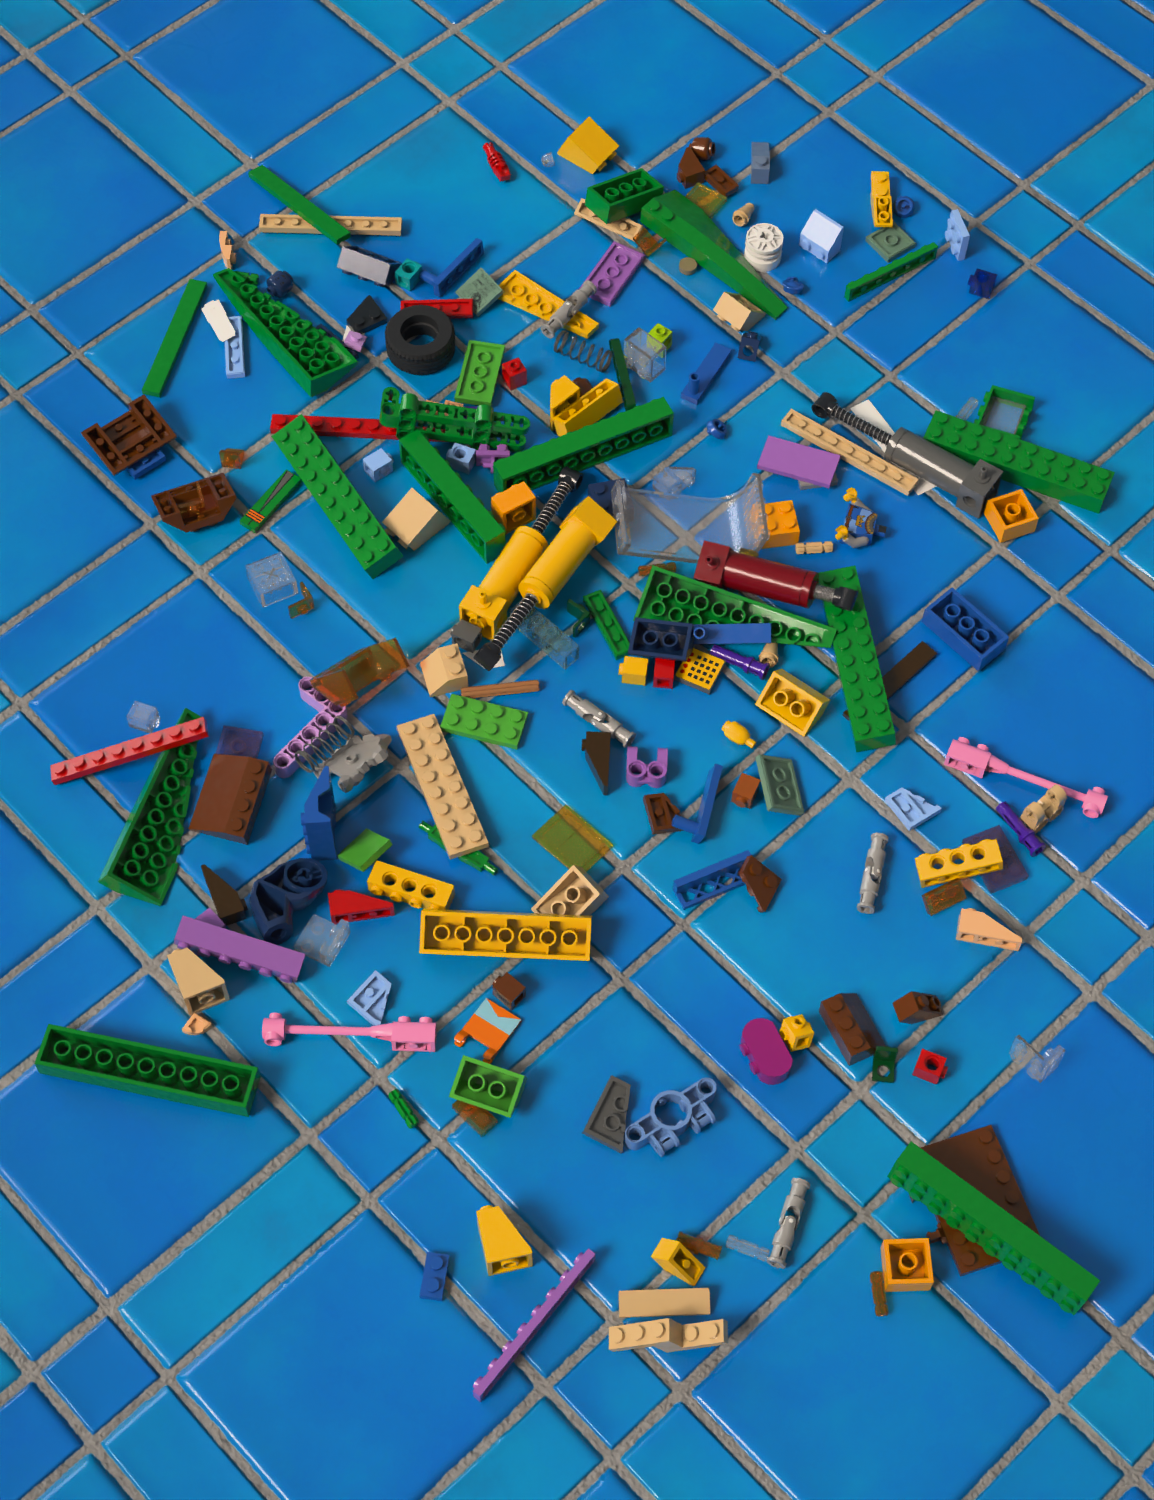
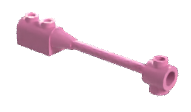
(978, 760)
(402, 1034)

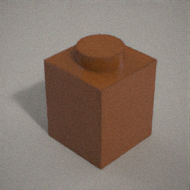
(745, 791)

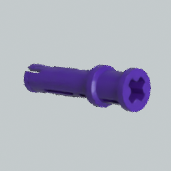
(748, 664)
(1025, 835)

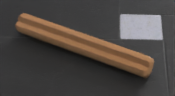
(500, 689)

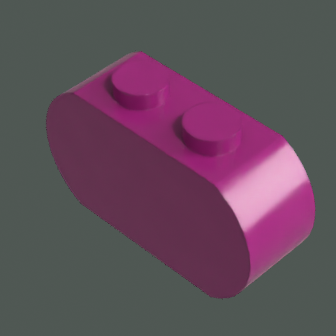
(766, 1051)

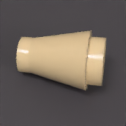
(743, 214)
(769, 654)

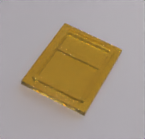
(572, 839)

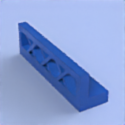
(708, 876)

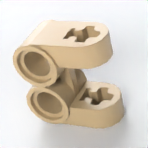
(1046, 809)

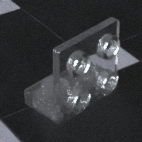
(322, 939)
(1037, 1066)

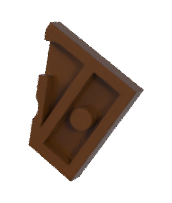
(660, 813)
(759, 881)

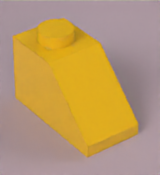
(678, 1261)

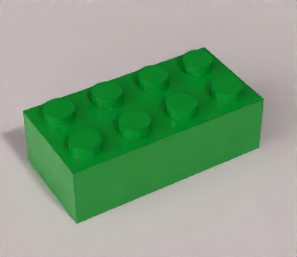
(622, 195)

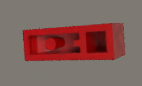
(357, 907)

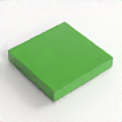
(364, 850)

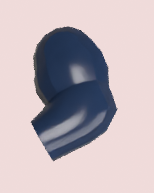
(282, 892)

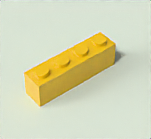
(589, 408)

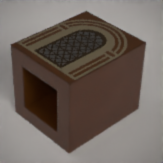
(508, 990)

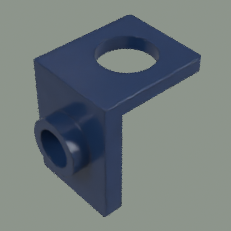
(749, 339)

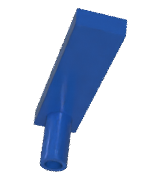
(455, 269)
(706, 373)
(732, 633)
(700, 827)

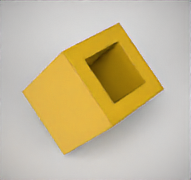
(634, 670)

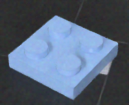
(957, 235)

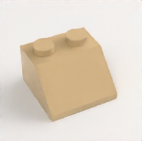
(738, 311)
(444, 671)

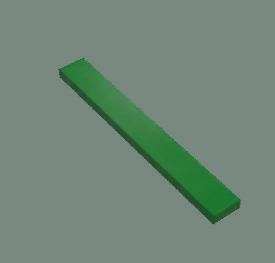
(299, 204)
(174, 338)

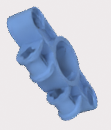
(664, 1137)

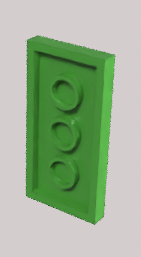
(479, 373)
(484, 721)

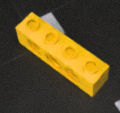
(970, 867)
(404, 879)

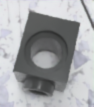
(466, 635)

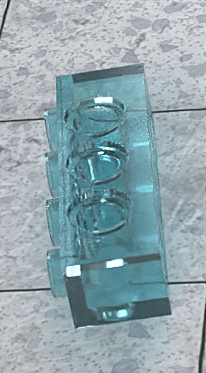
(549, 638)

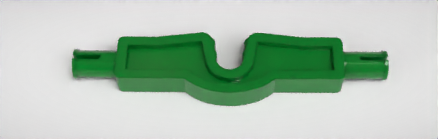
(474, 859)

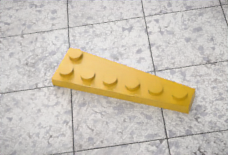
(540, 302)

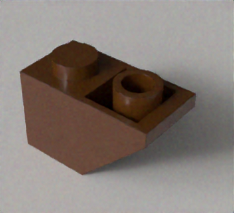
(917, 1007)

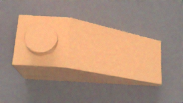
(982, 929)

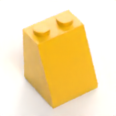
(589, 147)
(501, 1242)

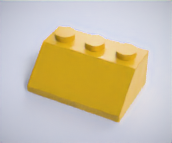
(792, 702)

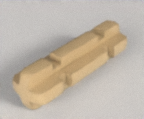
(814, 547)

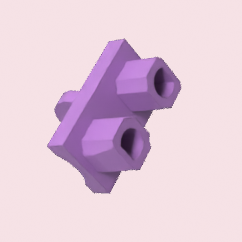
(486, 457)

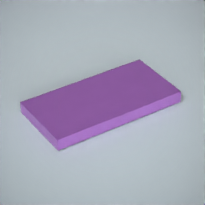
(614, 272)
(798, 462)

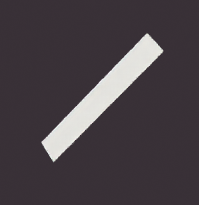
(870, 414)

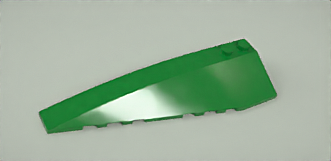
(699, 238)
(299, 347)
(686, 600)
(151, 838)

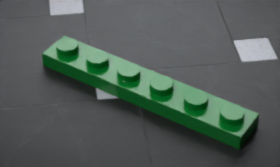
(891, 271)

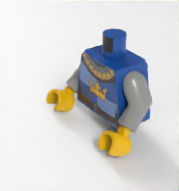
(859, 523)

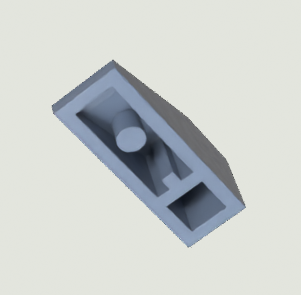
(760, 162)

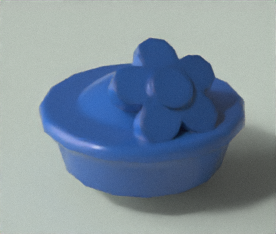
(903, 206)
(792, 286)
(716, 428)

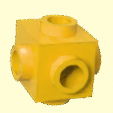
(796, 1032)

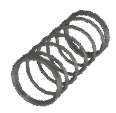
(566, 334)
(337, 726)

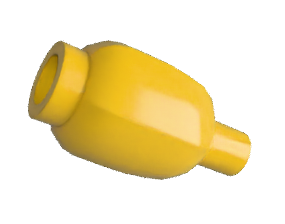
(737, 733)

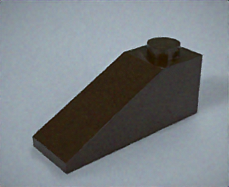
(597, 756)
(225, 898)

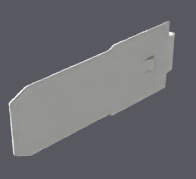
(219, 321)

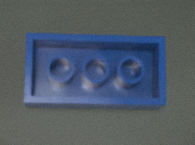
(965, 629)

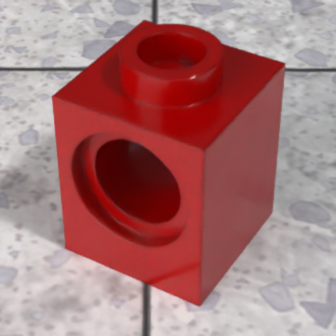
(514, 374)
(663, 673)
(930, 1058)

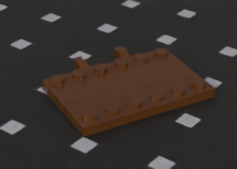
(982, 1164)

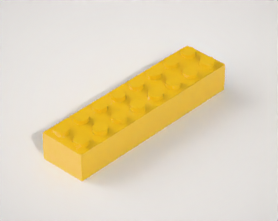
(505, 934)

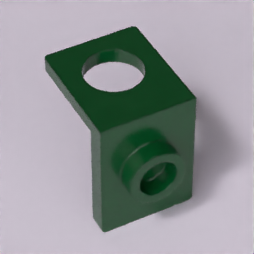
(580, 613)
(885, 1057)

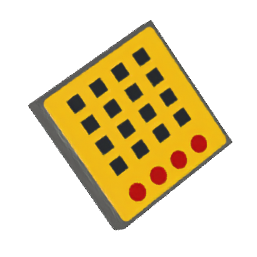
(700, 670)

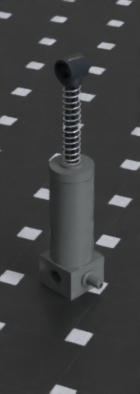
(941, 468)

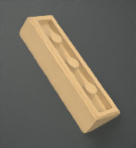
(623, 227)
(664, 1302)

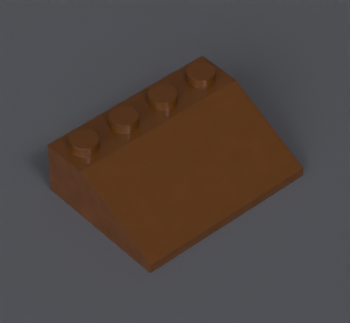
(231, 797)

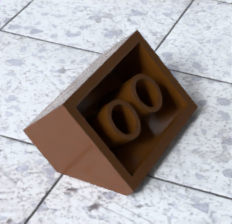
(850, 1026)

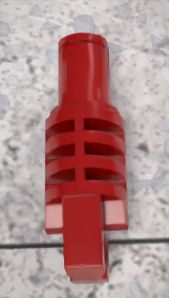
(496, 162)

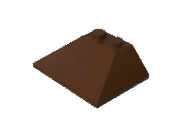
(129, 436)
(217, 497)

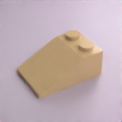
(572, 895)

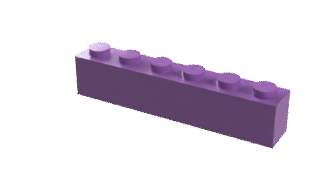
(239, 949)

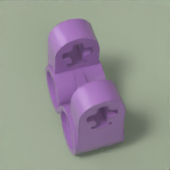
(646, 770)

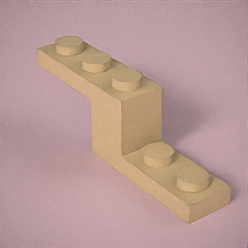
(668, 1335)

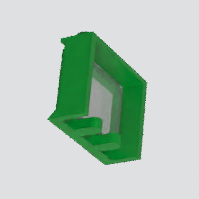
(1005, 411)

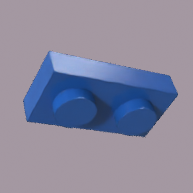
(146, 464)
(434, 1276)

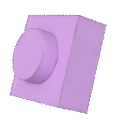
(355, 341)

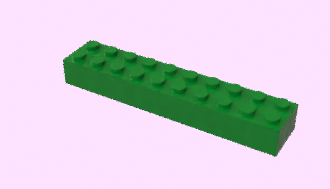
(586, 446)
(1023, 462)
(337, 496)
(858, 666)
(148, 1070)
(993, 1229)

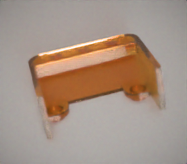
(358, 670)

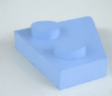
(911, 808)
(371, 998)

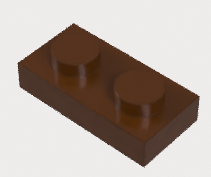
(721, 181)

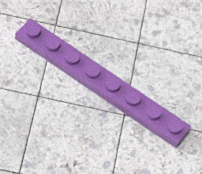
(528, 1330)

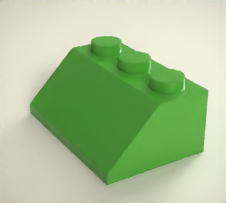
(488, 1086)

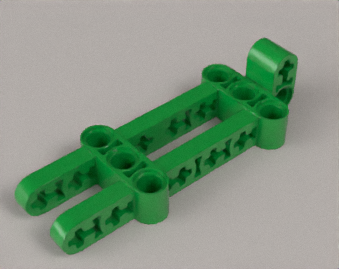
(476, 431)

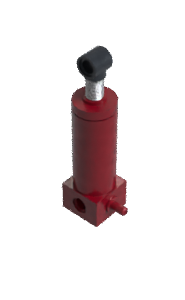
(726, 569)

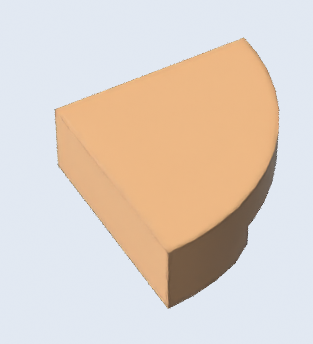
(196, 1025)

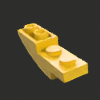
(880, 199)

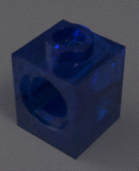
(982, 283)

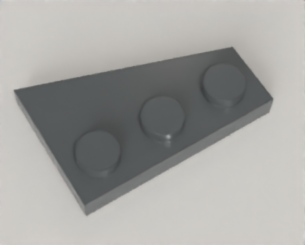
(609, 1115)

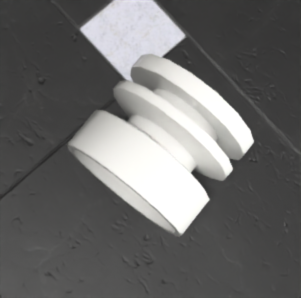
(763, 247)

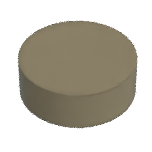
(687, 266)

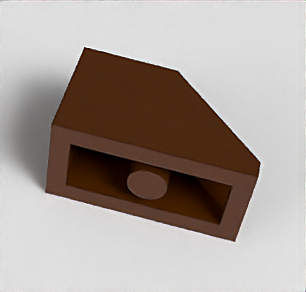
(690, 170)

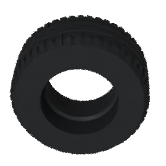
(420, 358)

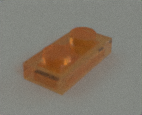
(944, 896)
(478, 1118)

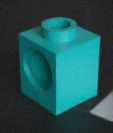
(408, 274)

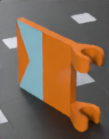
(489, 1026)

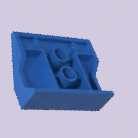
(320, 819)

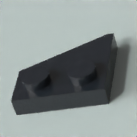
(366, 317)

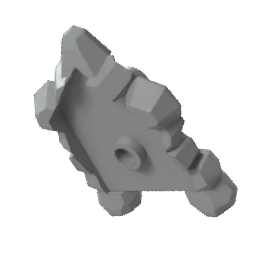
(356, 758)

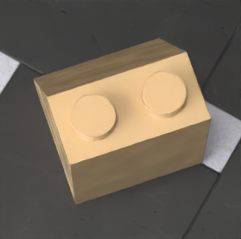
(414, 520)
(197, 981)

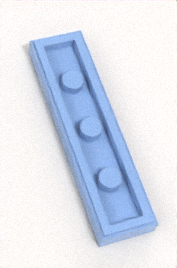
(235, 350)

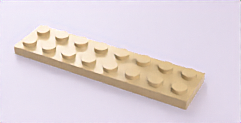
(442, 786)

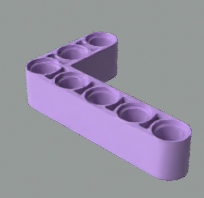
(326, 715)

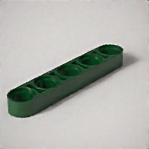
(622, 374)

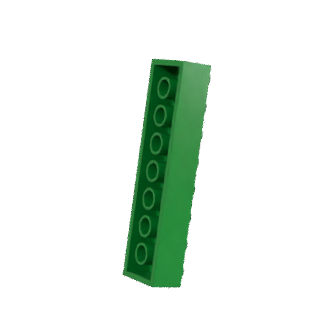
(452, 495)

